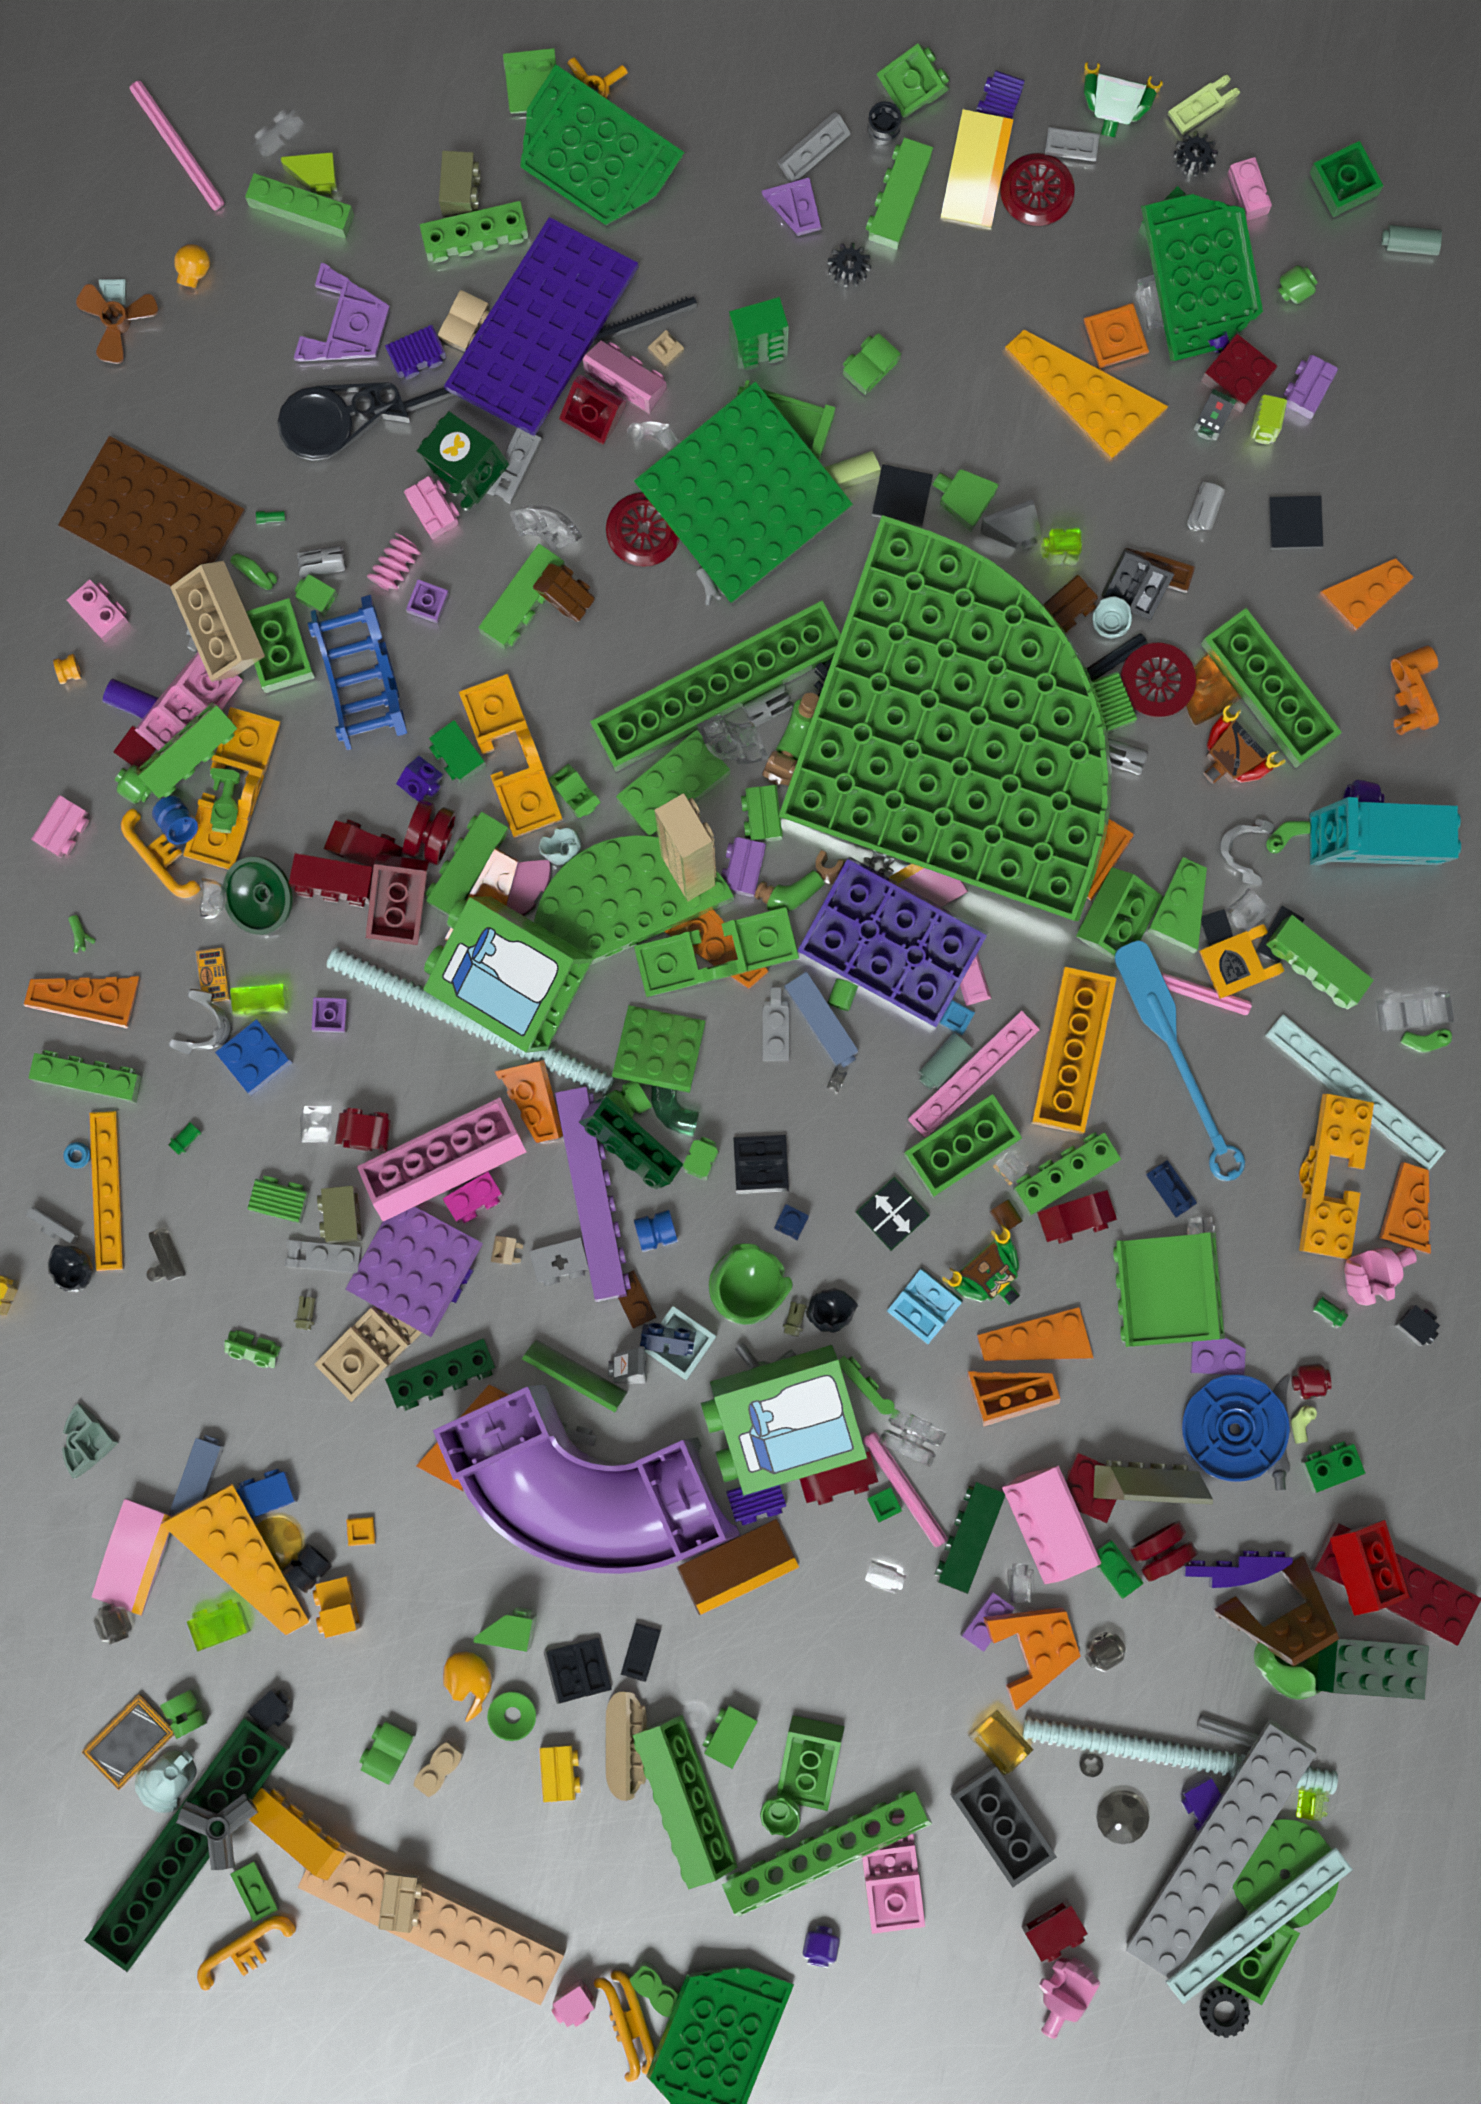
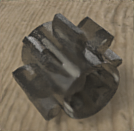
(886, 862)

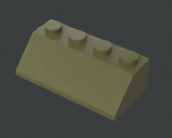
(1150, 1484)

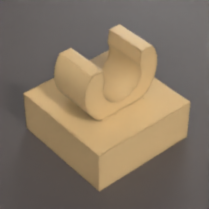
(665, 348)
(504, 1250)

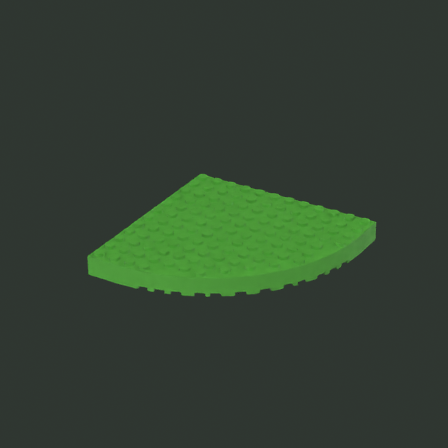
(958, 728)

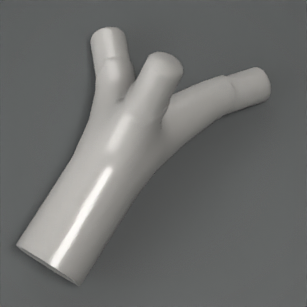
(709, 585)

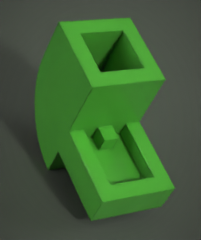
(574, 791)

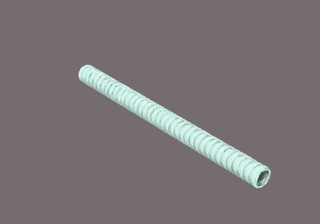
(422, 1000)
(1158, 1751)

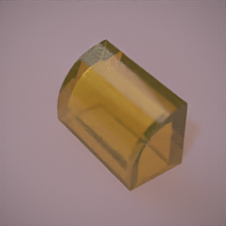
(1000, 1742)

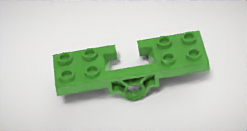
(758, 941)

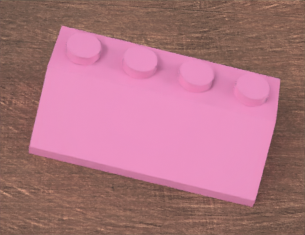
(1051, 1524)

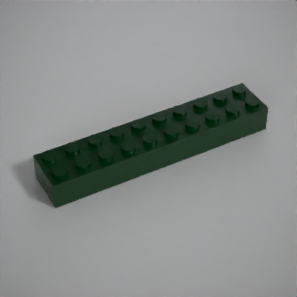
(181, 1852)

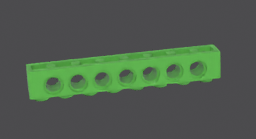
(737, 1885)

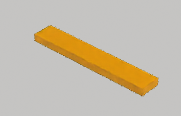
(106, 1191)

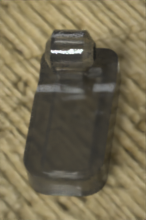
(170, 1263)

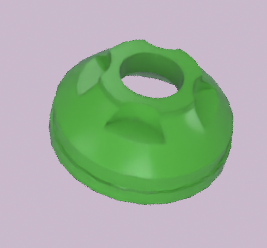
(504, 1729)

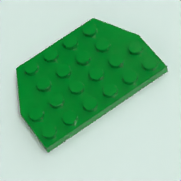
(593, 149)
(1201, 271)
(718, 2036)

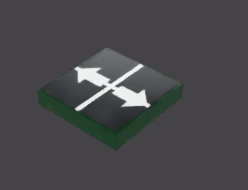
(892, 1214)

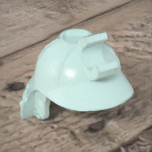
(165, 1781)

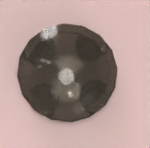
(1122, 1817)

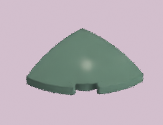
(86, 1441)

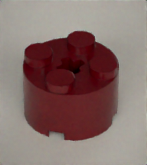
(363, 1131)

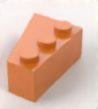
(1010, 1395)

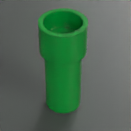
(263, 517)

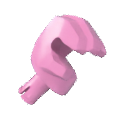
(1376, 1273)
(1067, 1993)

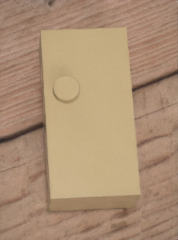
(217, 621)

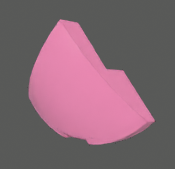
(529, 881)

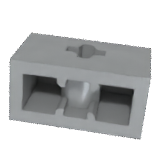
(545, 1257)

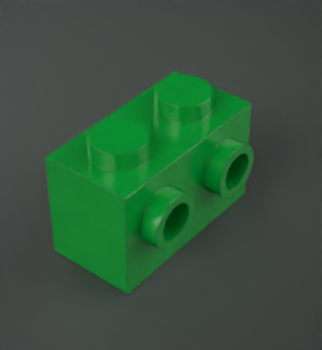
(1332, 1467)

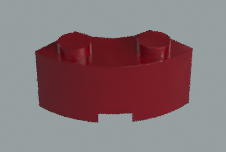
(358, 845)
(1077, 1216)
(849, 1477)

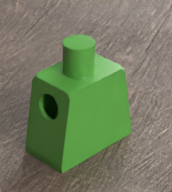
(965, 496)

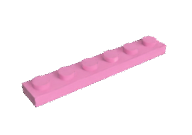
(973, 1074)

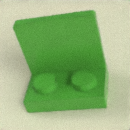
(525, 76)

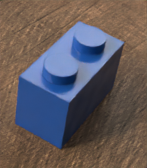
(267, 1494)

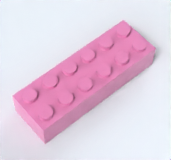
(441, 1159)

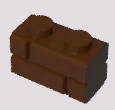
(564, 592)
(1071, 603)

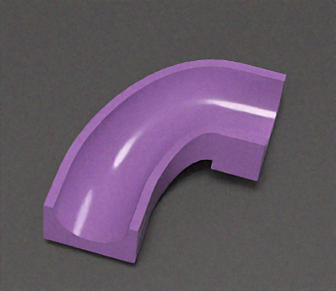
(573, 1506)

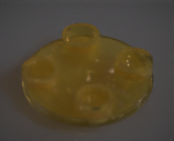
(281, 1538)

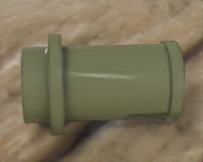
(305, 1313)
(794, 1319)

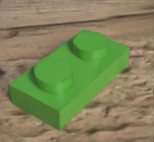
(254, 1891)

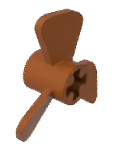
(110, 347)

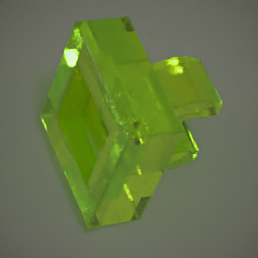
(1311, 1805)

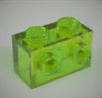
(218, 1626)

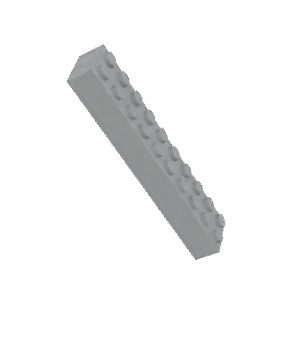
(1221, 1849)

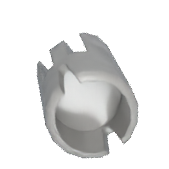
(1206, 506)
(321, 561)
(768, 705)
(1132, 759)

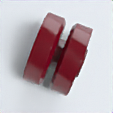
(429, 832)
(1165, 1554)

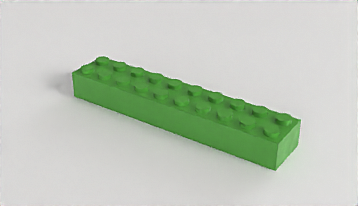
(717, 686)

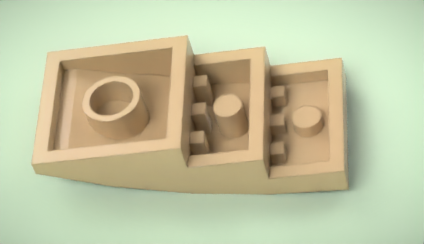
(366, 1351)

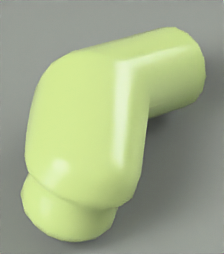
(1300, 1421)

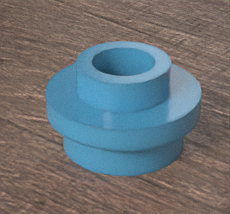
(69, 1151)

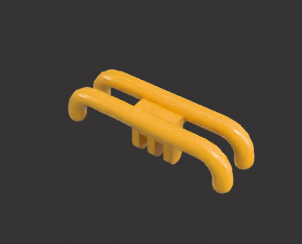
(157, 856)
(243, 1949)
(628, 2023)

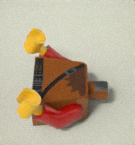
(1236, 752)

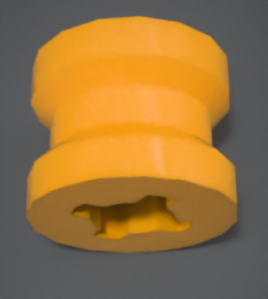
(67, 669)

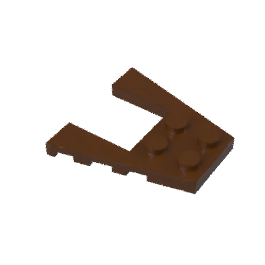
(1296, 1633)

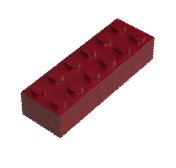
(1433, 1601)

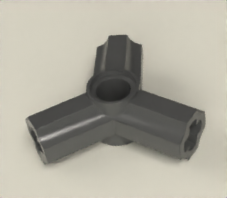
(232, 1816)

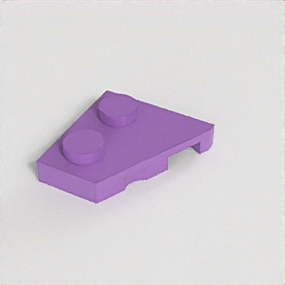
(795, 205)
(1217, 1357)

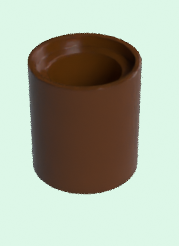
(1006, 1215)

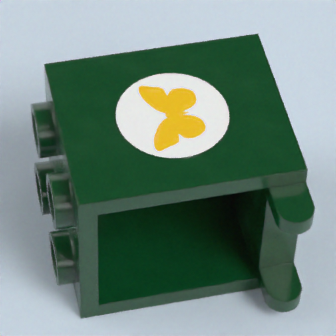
(462, 459)

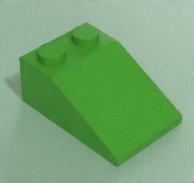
(810, 1762)
(1259, 1968)

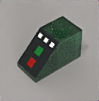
(1214, 415)

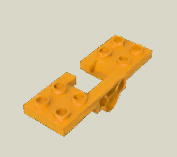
(246, 751)
(525, 794)
(1341, 1133)

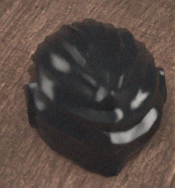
(69, 1268)
(831, 1310)

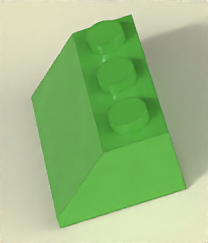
(1119, 913)
(511, 1631)

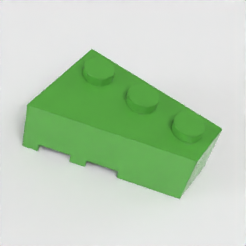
(1181, 907)

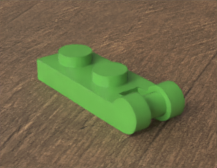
(866, 1386)

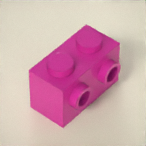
(473, 1197)

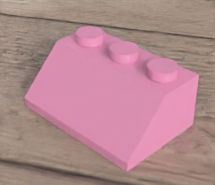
(624, 375)

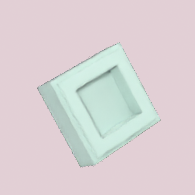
(113, 290)

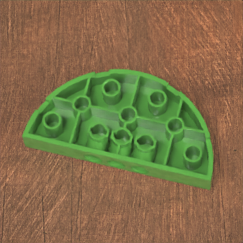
(620, 897)

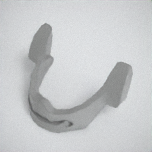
(1260, 826)
(220, 1033)

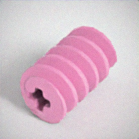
(394, 563)

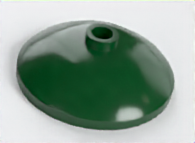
(246, 895)

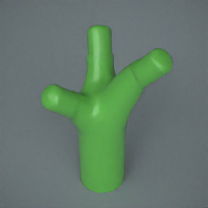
(79, 934)

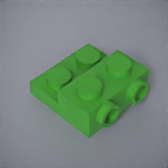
(914, 79)

